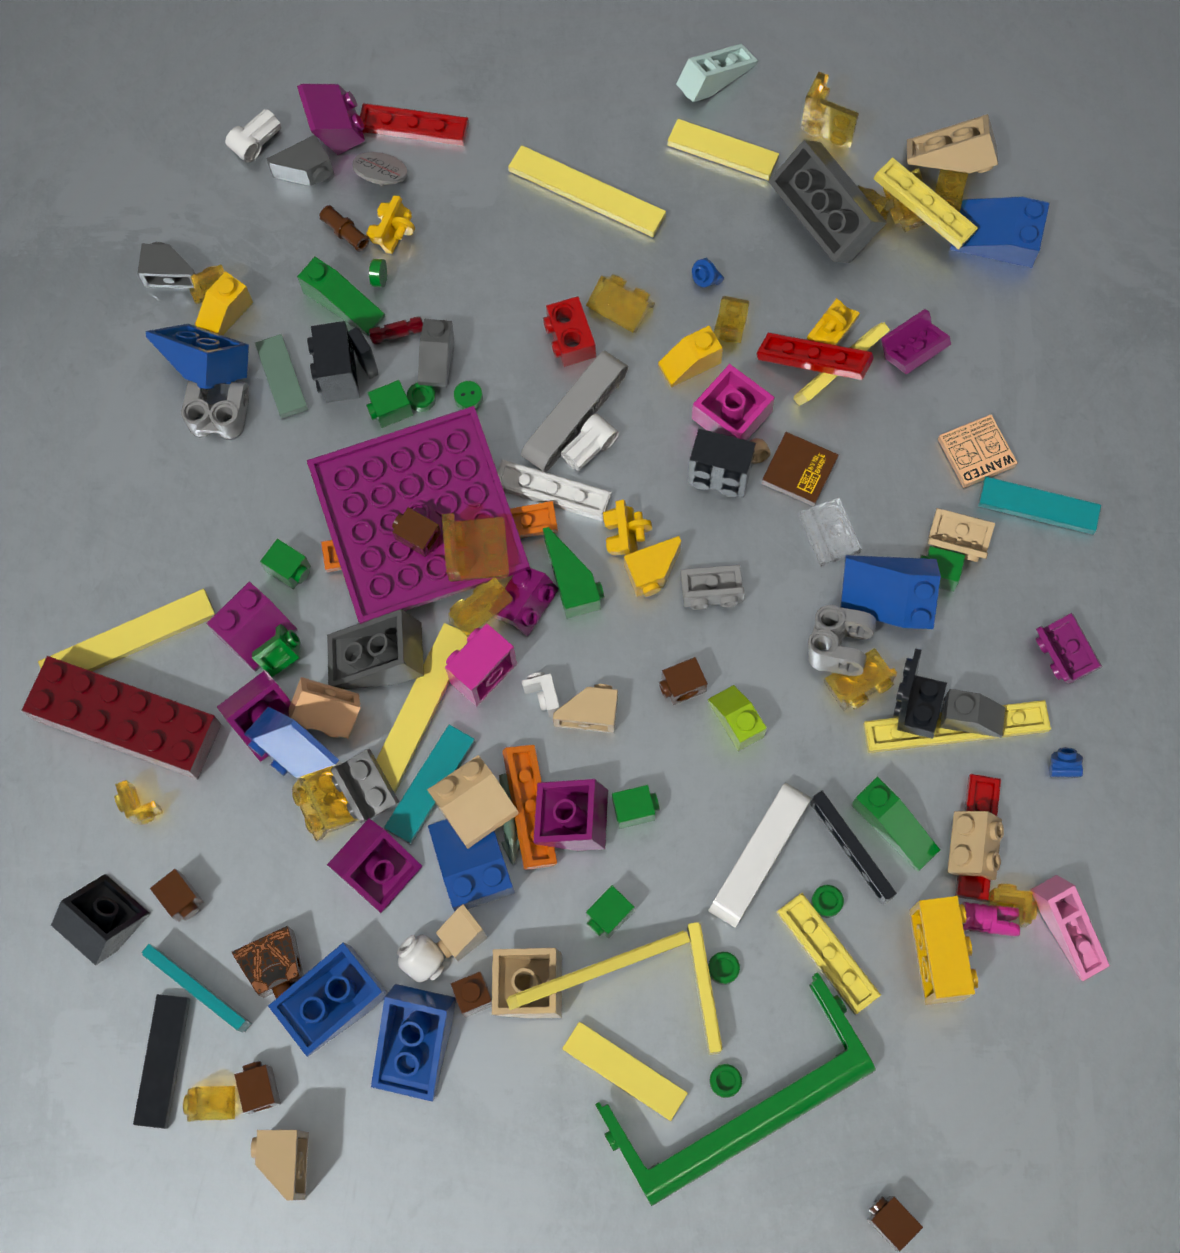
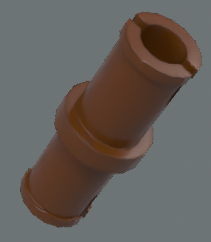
(344, 228)

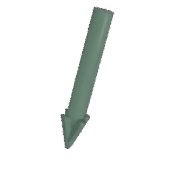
(511, 844)

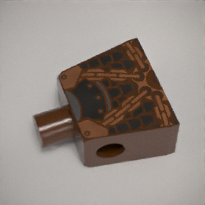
(271, 962)

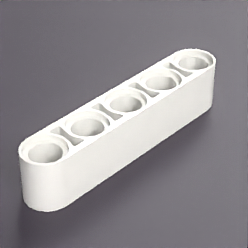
(760, 854)

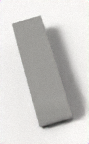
(574, 410)

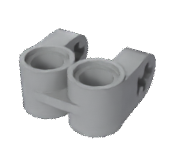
(213, 415)
(829, 638)

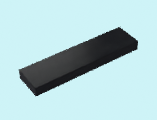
(852, 848)
(161, 1061)

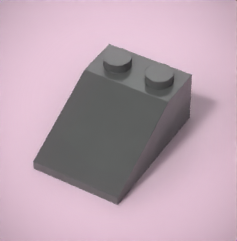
(376, 652)

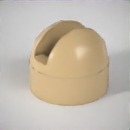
(761, 452)

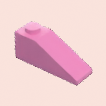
(1070, 925)

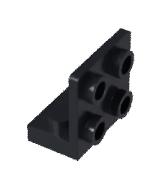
(918, 700)

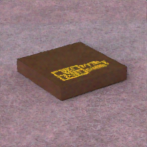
(799, 469)

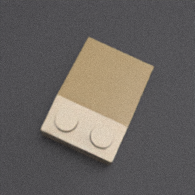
(959, 147)

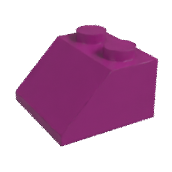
(332, 115)
(248, 622)
(250, 702)
(571, 815)
(374, 865)

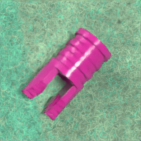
(987, 919)

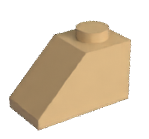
(589, 710)
(460, 934)

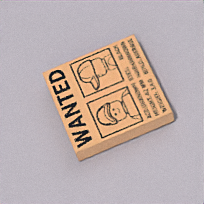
(977, 451)

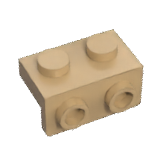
(961, 534)
(975, 844)

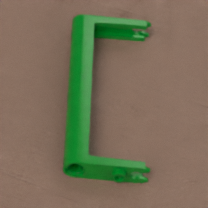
(756, 1123)

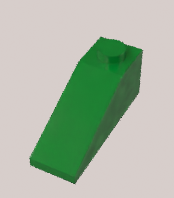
(339, 296)
(573, 578)
(895, 823)

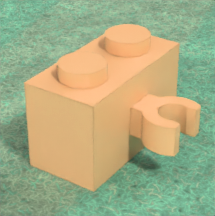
(324, 708)

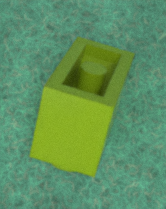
(738, 717)

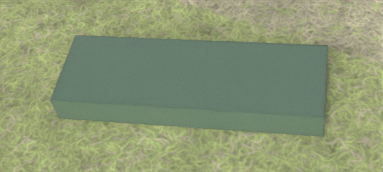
(281, 376)

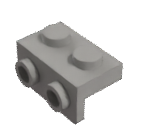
(712, 587)

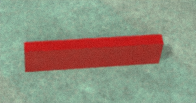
(414, 124)
(815, 356)
(981, 796)

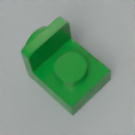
(278, 651)

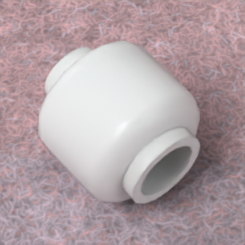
(420, 958)

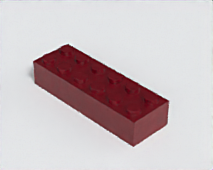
(122, 717)

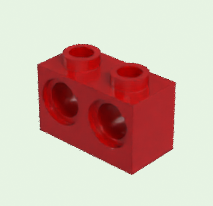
(575, 330)

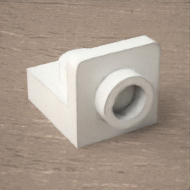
(548, 697)

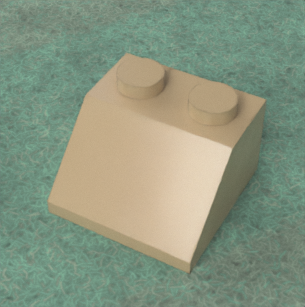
(473, 801)
(522, 969)
(283, 1160)

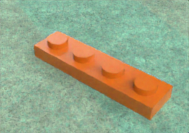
(522, 778)

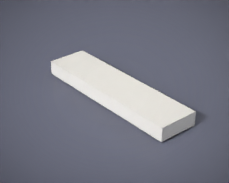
(548, 487)

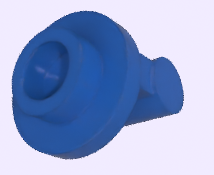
(705, 273)
(1066, 763)

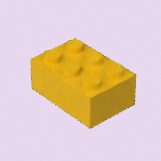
(943, 950)

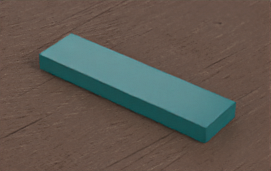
(1039, 505)
(417, 802)
(196, 988)

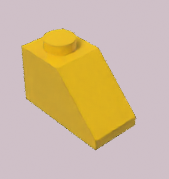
(223, 304)
(691, 356)
(651, 566)

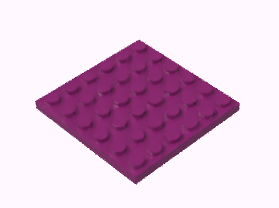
(425, 467)

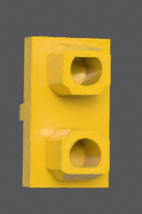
(394, 224)
(834, 324)
(630, 528)

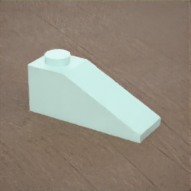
(713, 71)

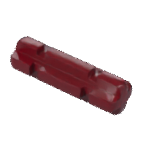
(396, 330)

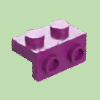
(914, 342)
(530, 596)
(1068, 649)

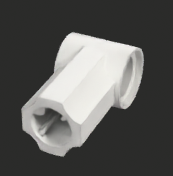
(248, 140)
(594, 436)

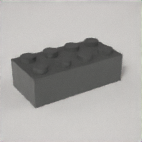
(827, 201)

